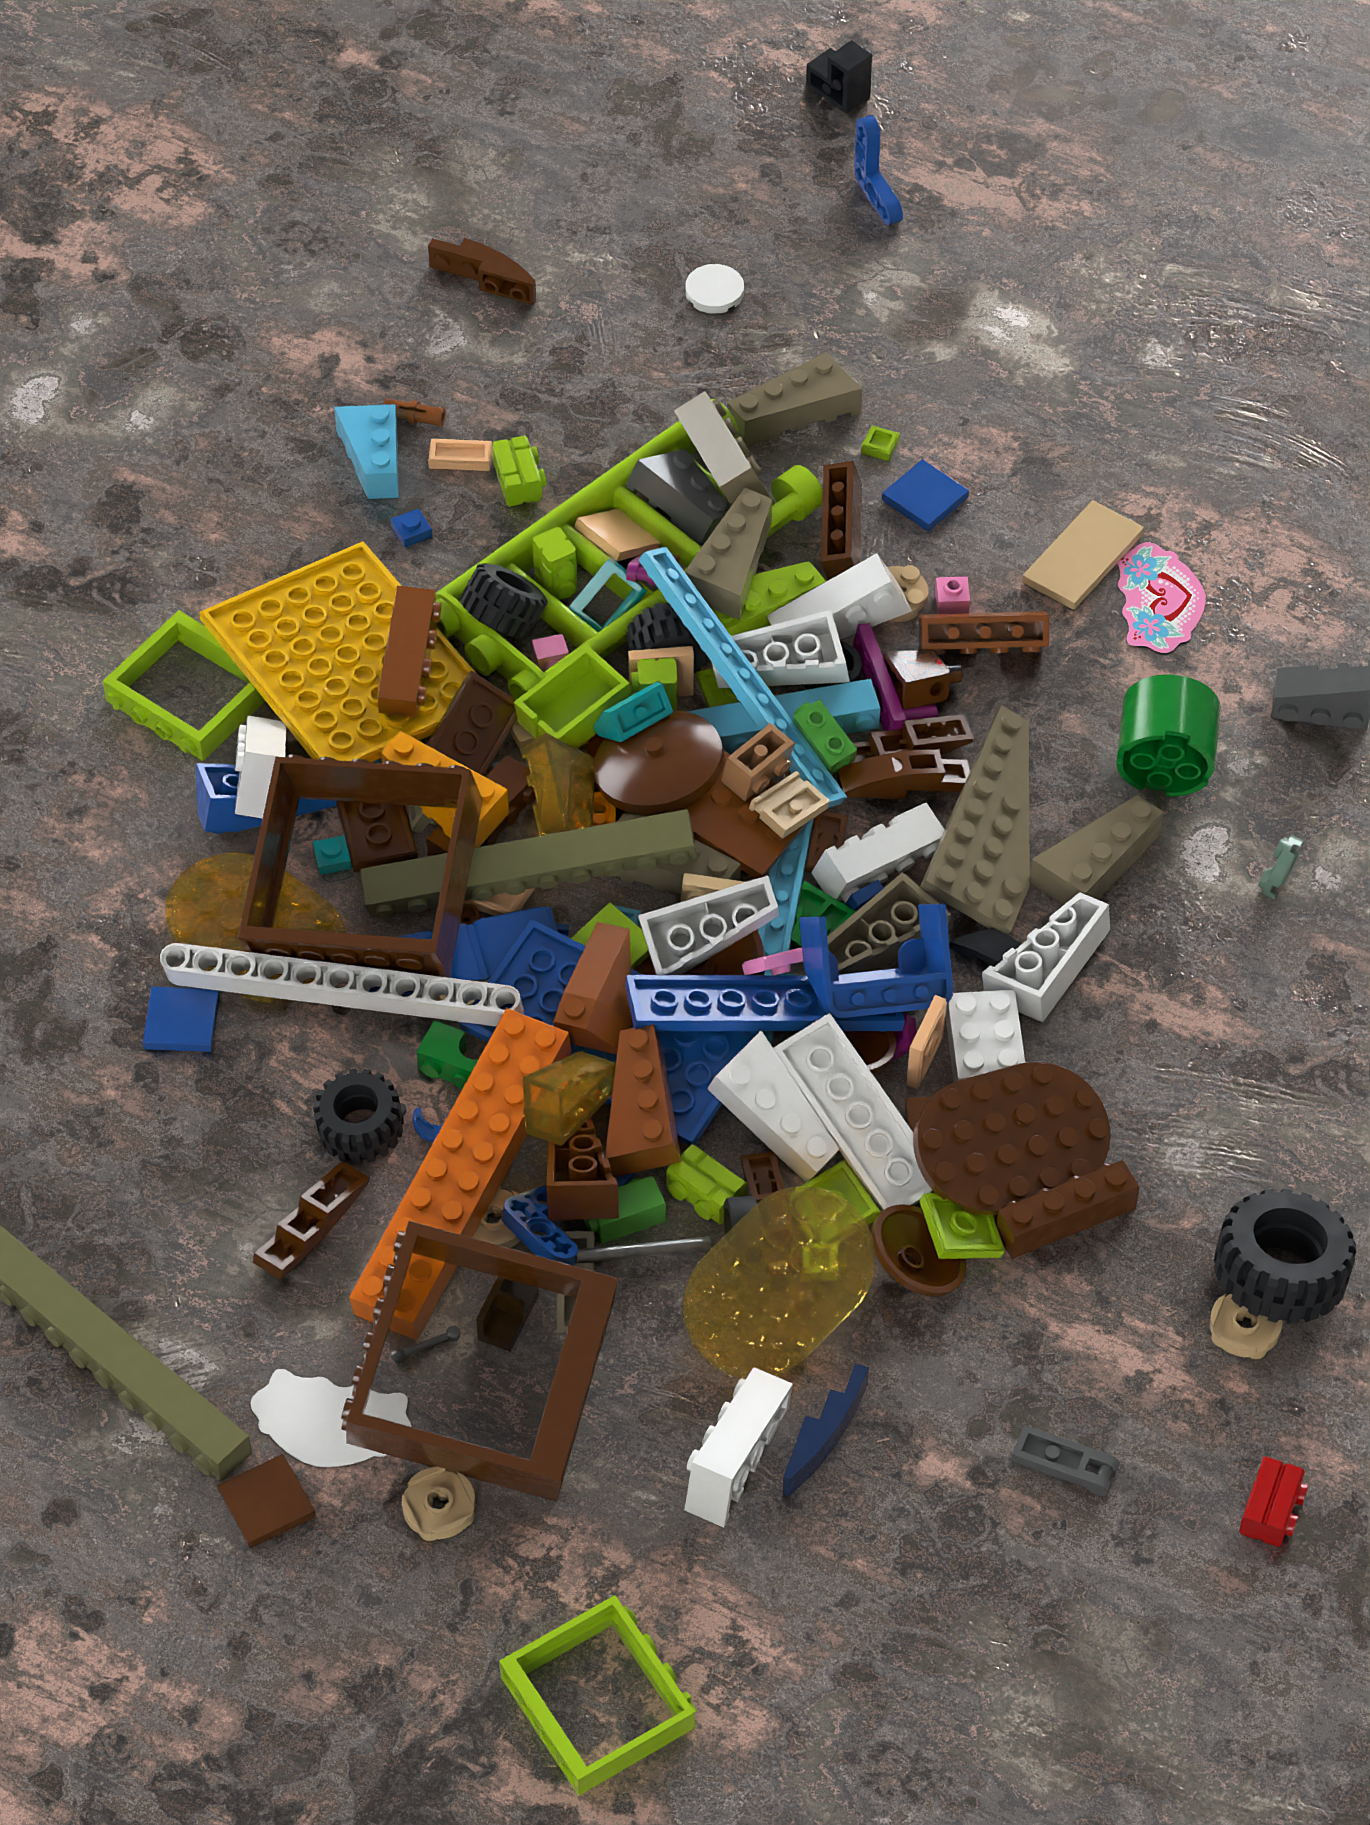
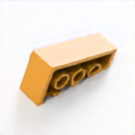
(494, 807)

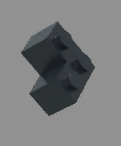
(842, 75)

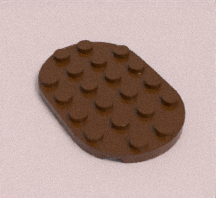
(1010, 1135)

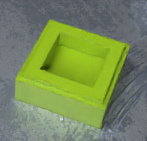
(880, 443)

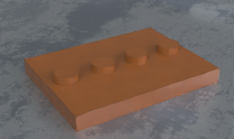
(729, 826)

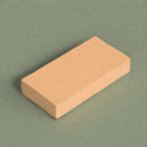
(460, 454)

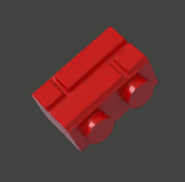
(1272, 1502)

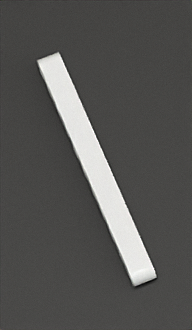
(329, 975)

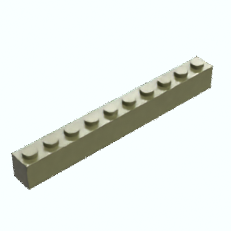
(535, 863)
(119, 1361)

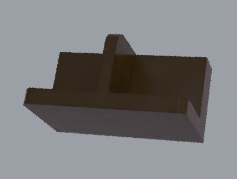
(505, 1312)

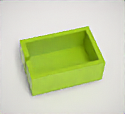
(572, 698)

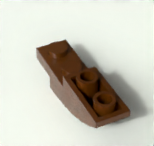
(492, 269)
(896, 773)

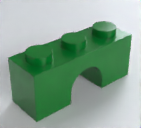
(443, 1054)

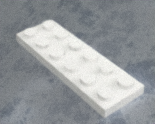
(855, 1112)

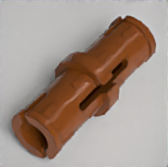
(416, 412)

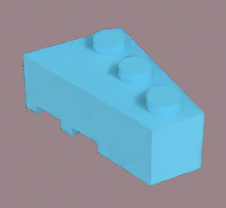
(372, 445)

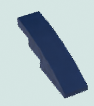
(821, 1436)

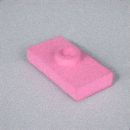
(778, 963)

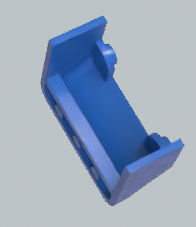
(921, 972)

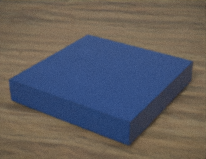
(925, 495)
(181, 1019)

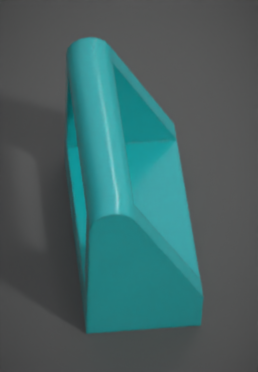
(593, 587)
(634, 713)

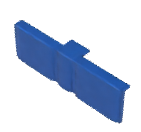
(487, 942)

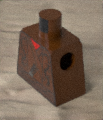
(920, 676)

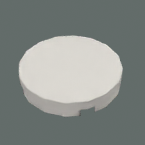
(714, 288)

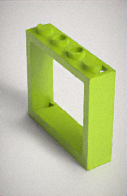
(166, 725)
(567, 1636)

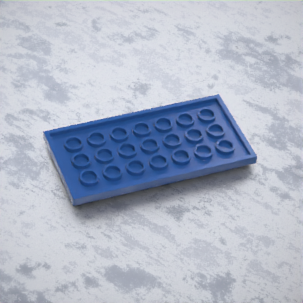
(540, 970)

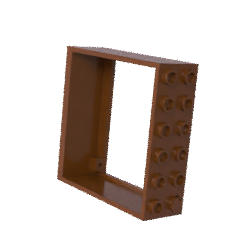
(370, 782)
(569, 1389)

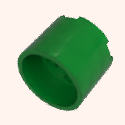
(1168, 734)

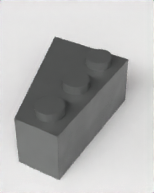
(682, 491)
(1323, 696)

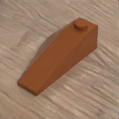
(596, 998)

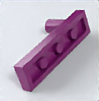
(874, 668)

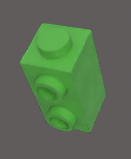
(824, 736)
(639, 1208)

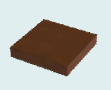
(266, 1501)

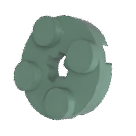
(1279, 873)

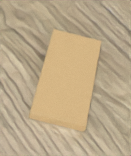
(1083, 555)

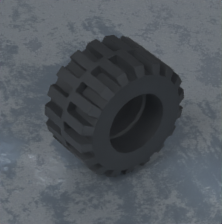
(503, 600)
(663, 629)
(354, 1093)

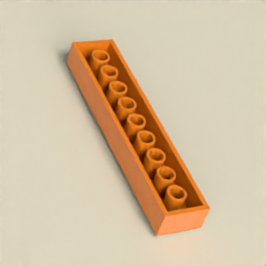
(462, 1166)

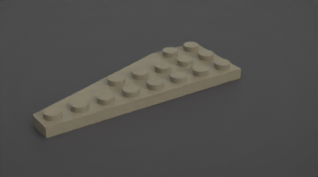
(985, 846)

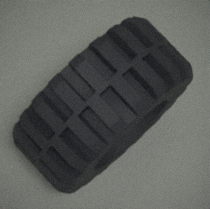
(1278, 1287)

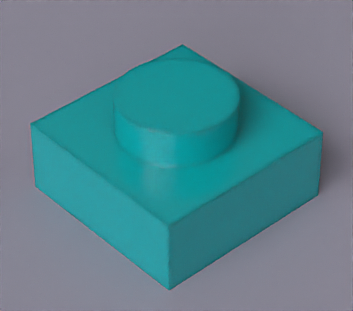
(332, 854)

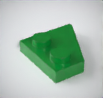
(817, 904)

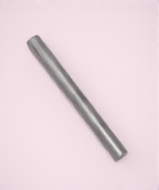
(643, 1249)

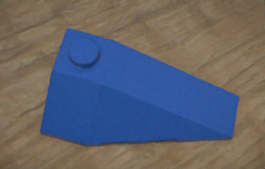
(217, 800)

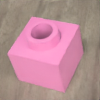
(952, 595)
(548, 651)

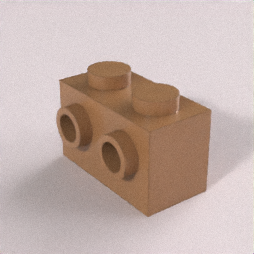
(758, 762)

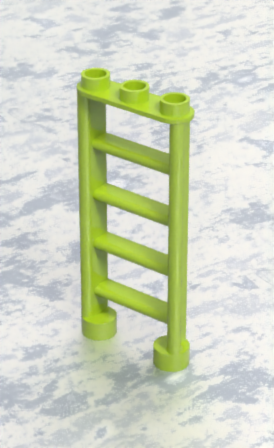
(795, 494)

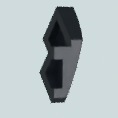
(985, 944)

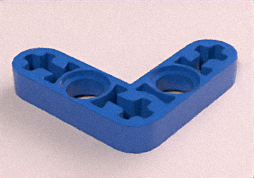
(868, 174)
(525, 1214)

